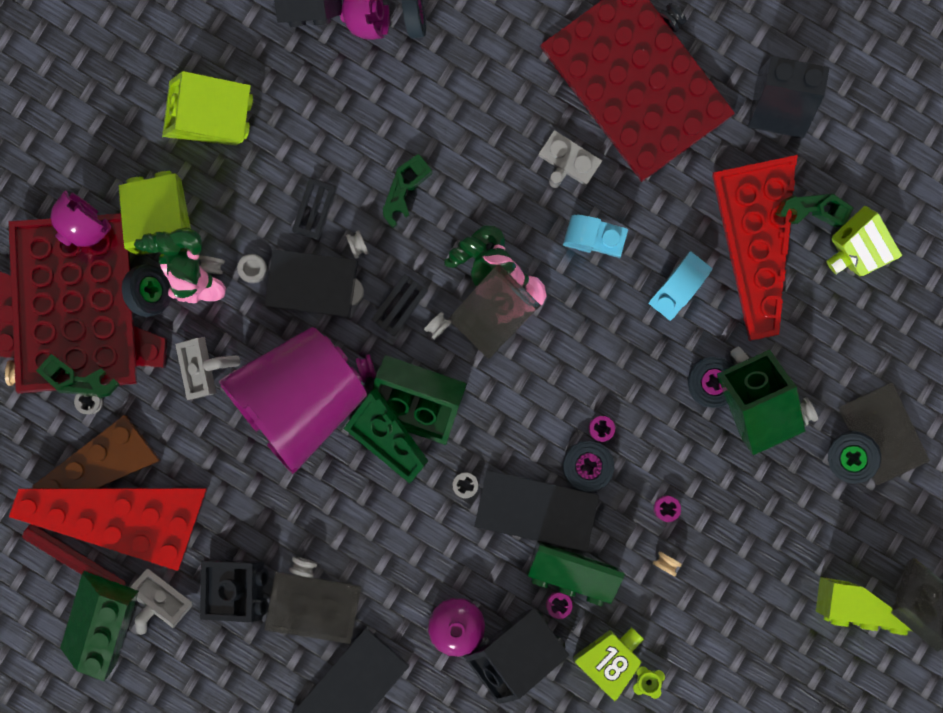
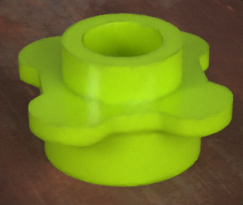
(652, 690)

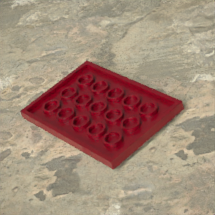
(637, 82)
(69, 305)

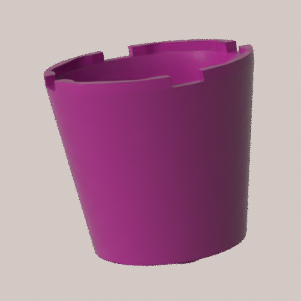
(296, 395)

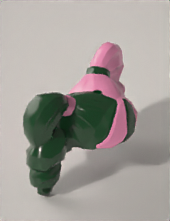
(486, 260)
(182, 266)

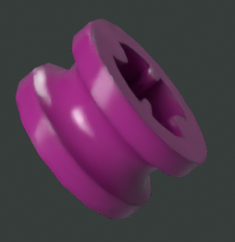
(366, 368)
(608, 423)
(667, 499)
(557, 613)

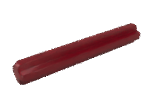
(66, 554)

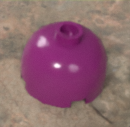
(366, 18)
(77, 221)
(456, 627)

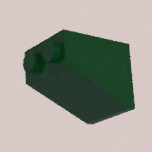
(762, 402)

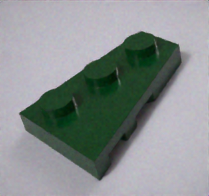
(386, 437)

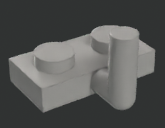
(568, 160)
(197, 367)
(158, 599)

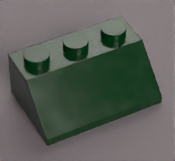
(420, 398)
(574, 574)
(98, 625)

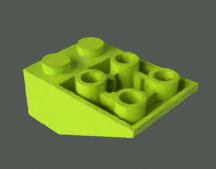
(848, 602)

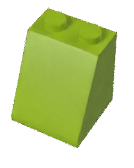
(207, 109)
(151, 207)

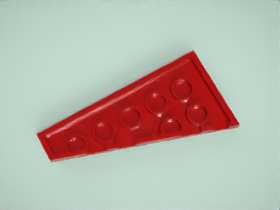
(757, 237)
(132, 521)

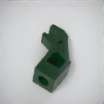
(395, 200)
(801, 206)
(87, 385)

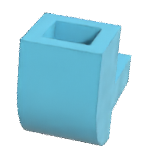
(591, 234)
(680, 286)

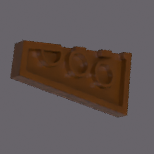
(104, 459)

